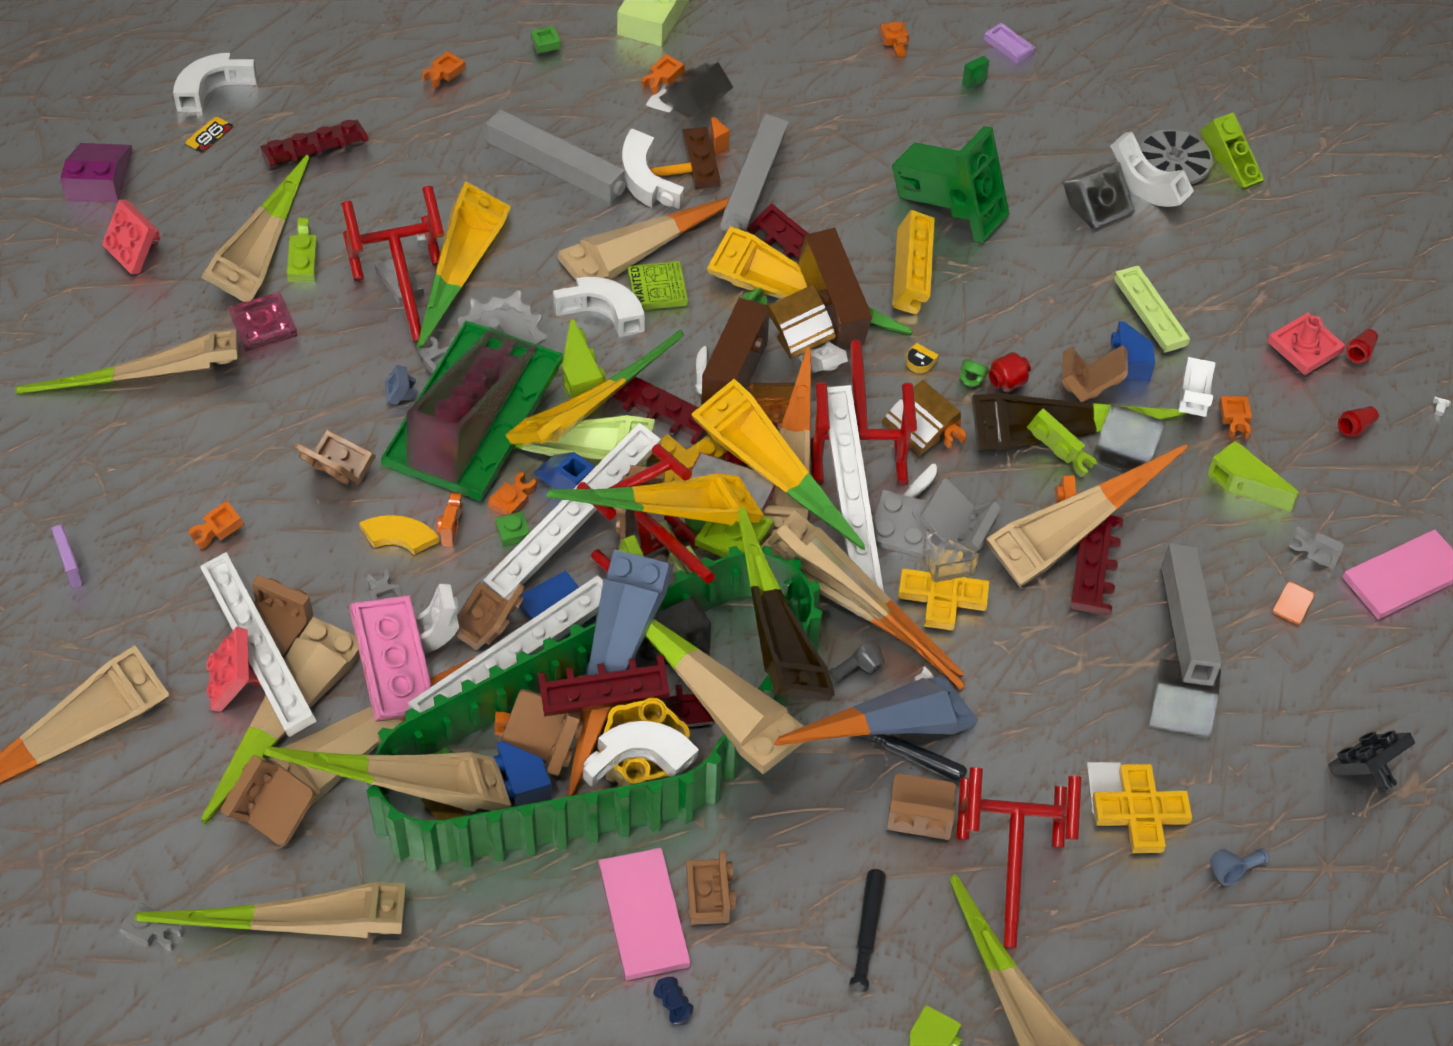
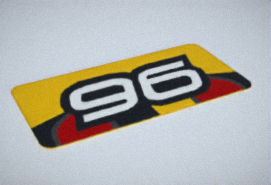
(208, 134)

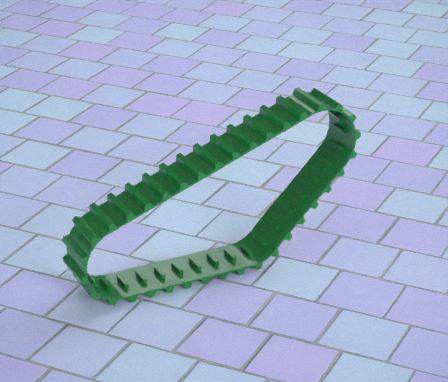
(586, 813)

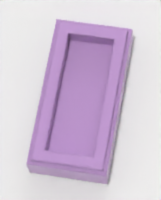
(1009, 43)
(67, 556)

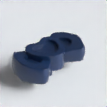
(674, 999)

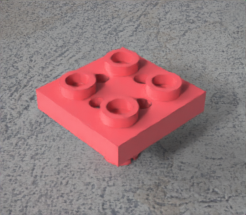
(130, 236)
(1308, 337)
(229, 669)

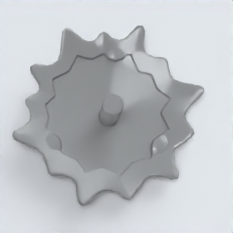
(506, 316)

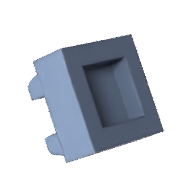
(399, 386)

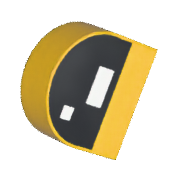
(920, 359)

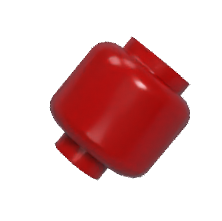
(1009, 372)

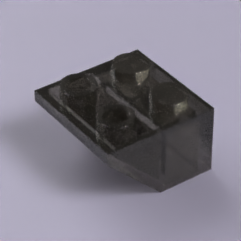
(697, 89)
(1128, 439)

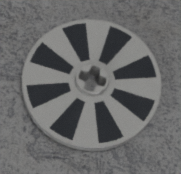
(1178, 150)

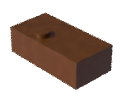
(830, 272)
(737, 348)

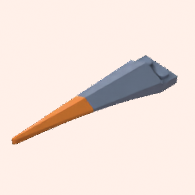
(625, 612)
(917, 707)

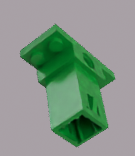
(959, 180)

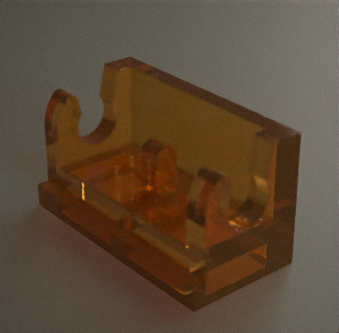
(772, 398)

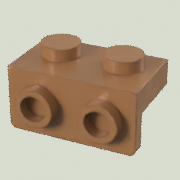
(709, 890)

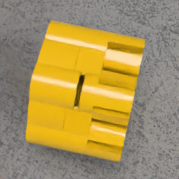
(639, 769)

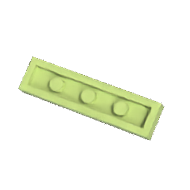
(1151, 309)

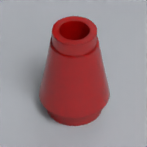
(1362, 346)
(1357, 420)

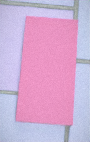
(1403, 574)
(390, 654)
(644, 914)

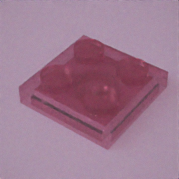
(262, 321)

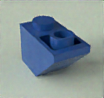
(1140, 352)
(564, 470)
(524, 775)

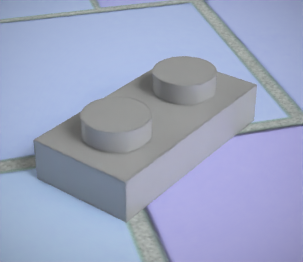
(388, 275)

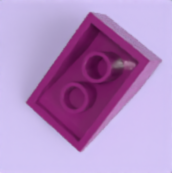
(95, 172)

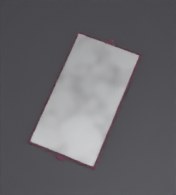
(757, 485)

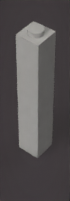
(555, 156)
(754, 173)
(1190, 615)

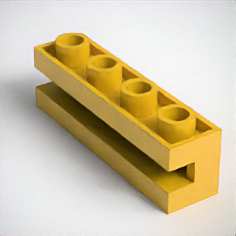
(913, 262)

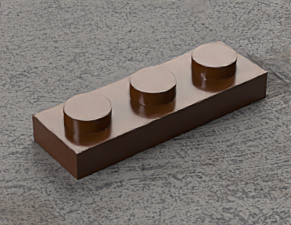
(702, 158)

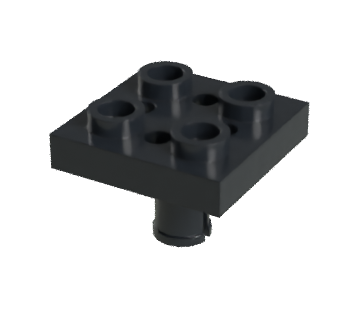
(1372, 757)

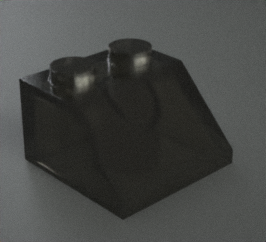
(1099, 195)
(685, 620)
(1182, 705)

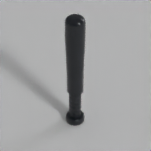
(936, 763)
(869, 920)

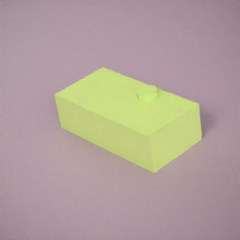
(649, 19)

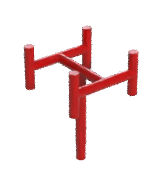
(430, 226)
(900, 436)
(647, 524)
(969, 820)

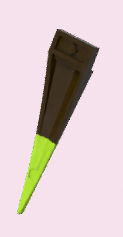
(1004, 418)
(785, 648)

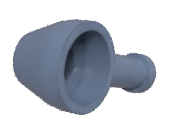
(1230, 867)

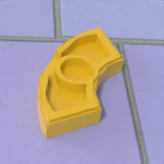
(400, 532)

